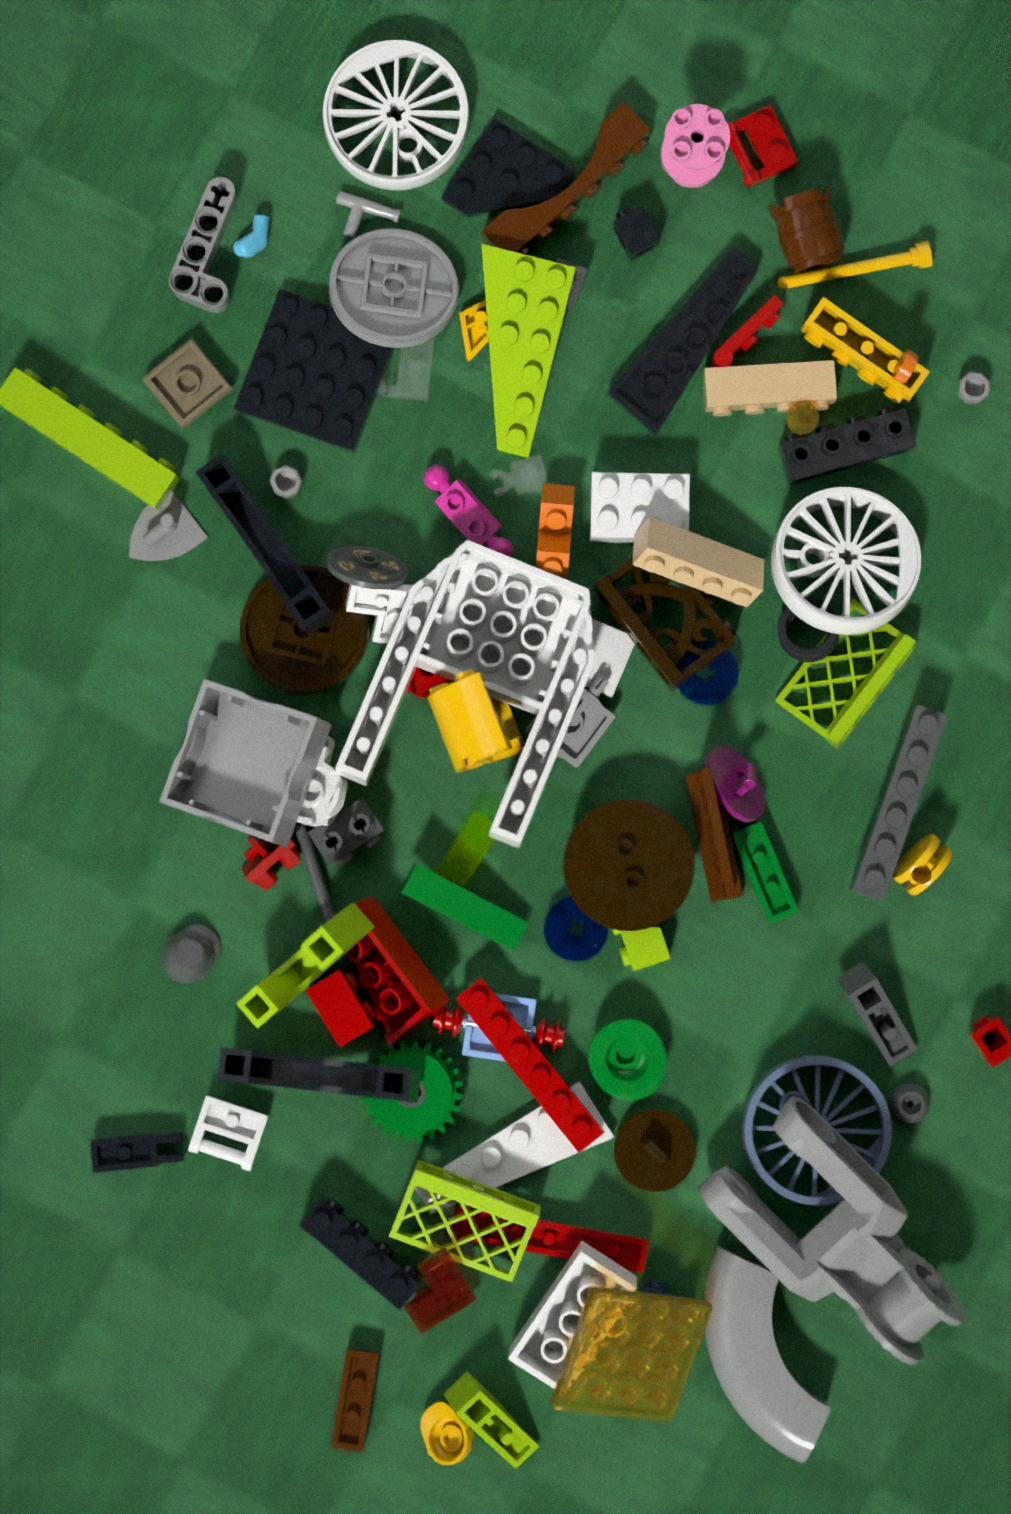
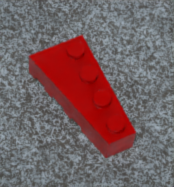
(394, 976)

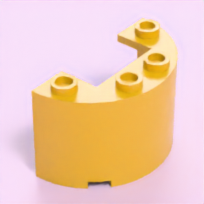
(473, 723)

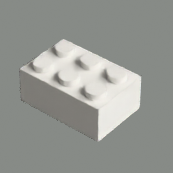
(626, 500)

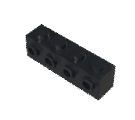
(847, 445)
(360, 1252)

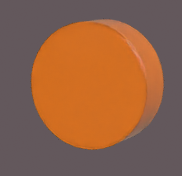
(905, 366)

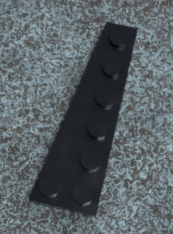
(670, 361)

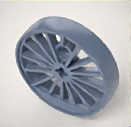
(875, 1155)

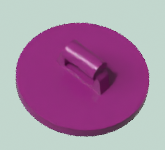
(736, 784)

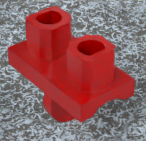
(265, 855)

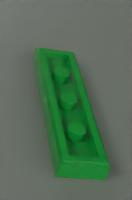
(464, 906)

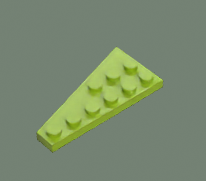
(524, 322)

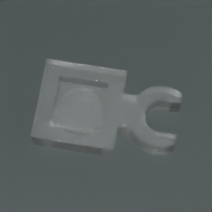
(525, 475)

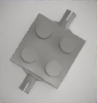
(586, 726)

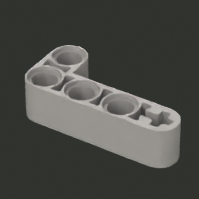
(210, 242)

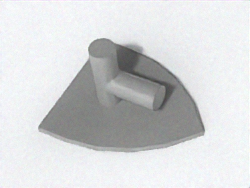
(165, 532)

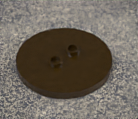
(287, 654)
(628, 865)

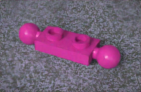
(466, 511)

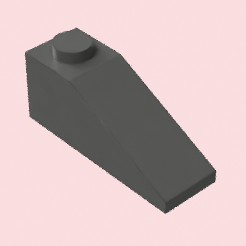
(876, 1013)

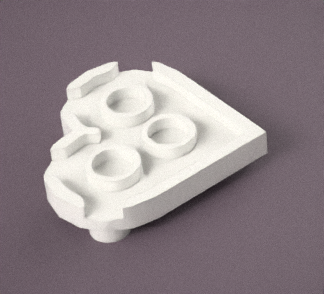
(325, 792)

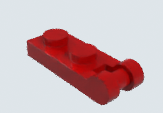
(746, 335)

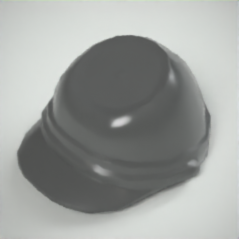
(191, 954)

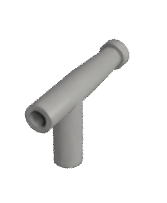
(358, 207)

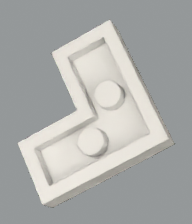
(383, 603)

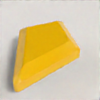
(474, 329)

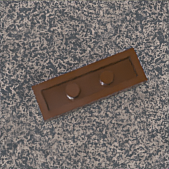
(355, 1399)

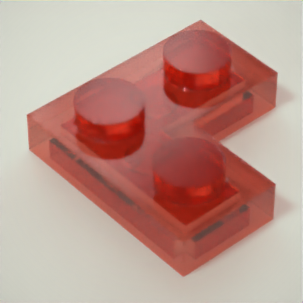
(445, 1297)

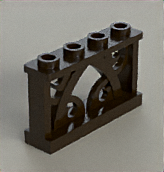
(666, 659)

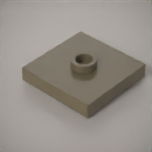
(187, 384)

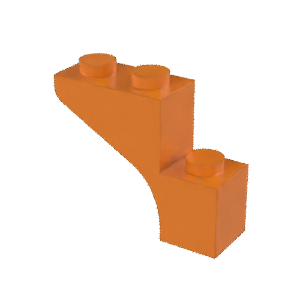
(555, 529)

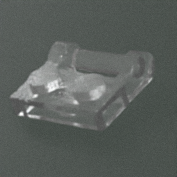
(413, 373)

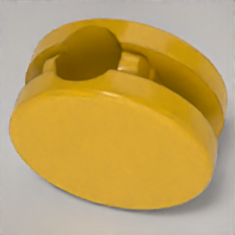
(922, 864)

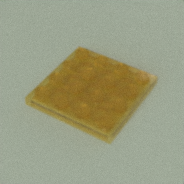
(631, 1354)

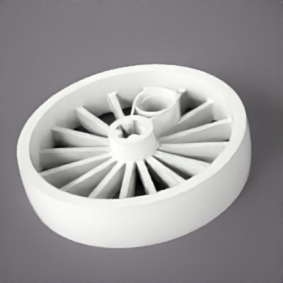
(371, 57)
(856, 555)

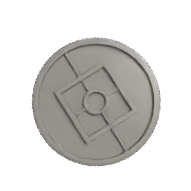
(393, 288)

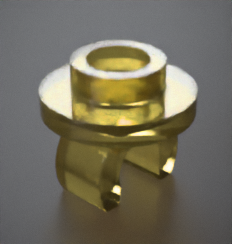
(802, 418)

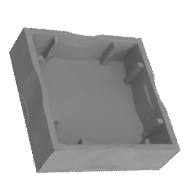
(246, 763)

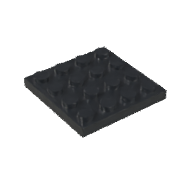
(313, 374)

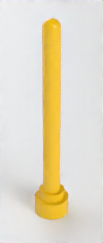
(919, 256)

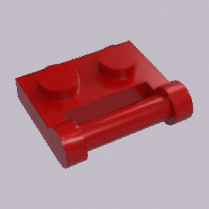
(768, 142)

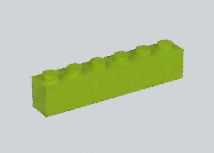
(88, 439)

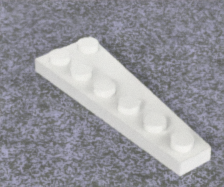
(518, 1149)

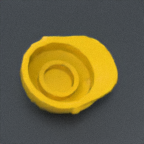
(446, 1434)

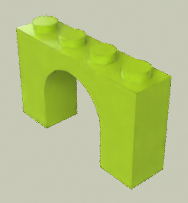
(306, 965)

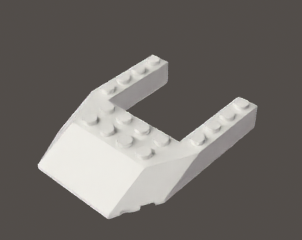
(502, 621)

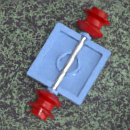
(478, 1045)

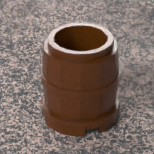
(808, 230)

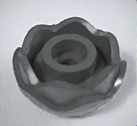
(900, 1098)

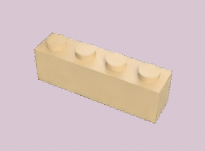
(769, 386)
(698, 562)

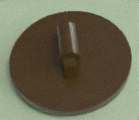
(654, 1150)

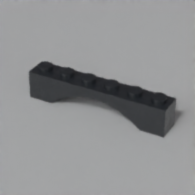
(266, 544)
(319, 1074)

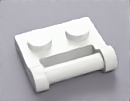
(232, 1122)

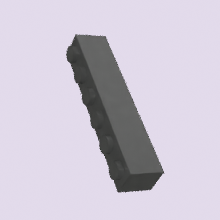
(898, 803)

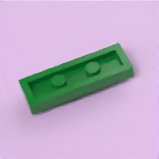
(764, 873)

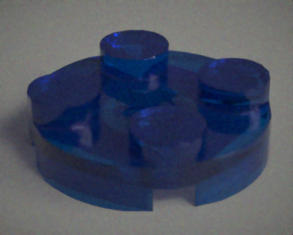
(718, 687)
(570, 946)

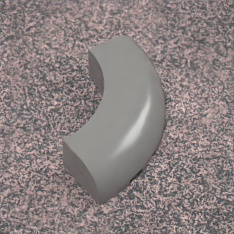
(748, 1360)

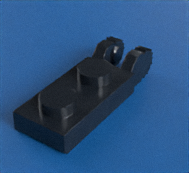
(132, 1152)

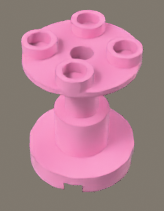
(695, 145)

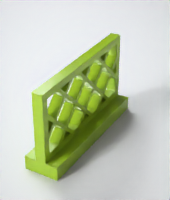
(863, 696)
(479, 1197)

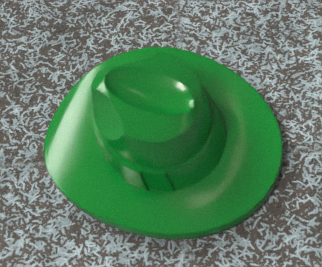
(627, 1059)

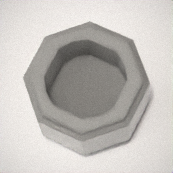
(973, 388)
(286, 481)

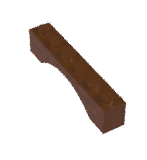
(618, 138)

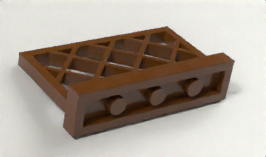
(713, 837)

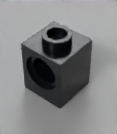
(635, 232)

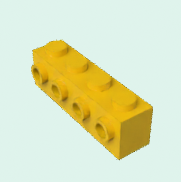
(862, 349)

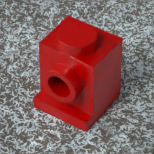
(1000, 1049)

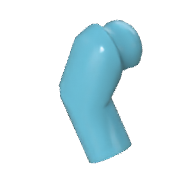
(256, 240)

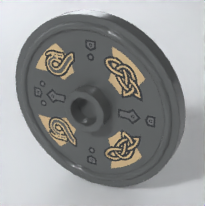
(367, 567)

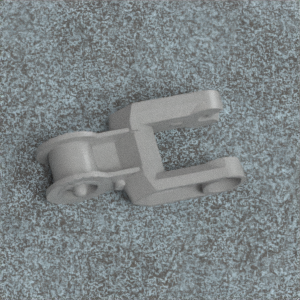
(851, 1248)

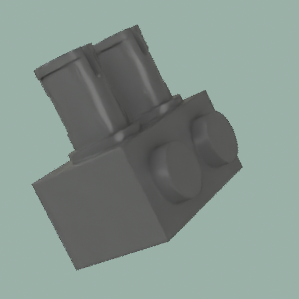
(350, 830)

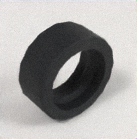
(797, 652)

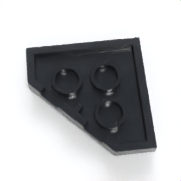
(505, 174)

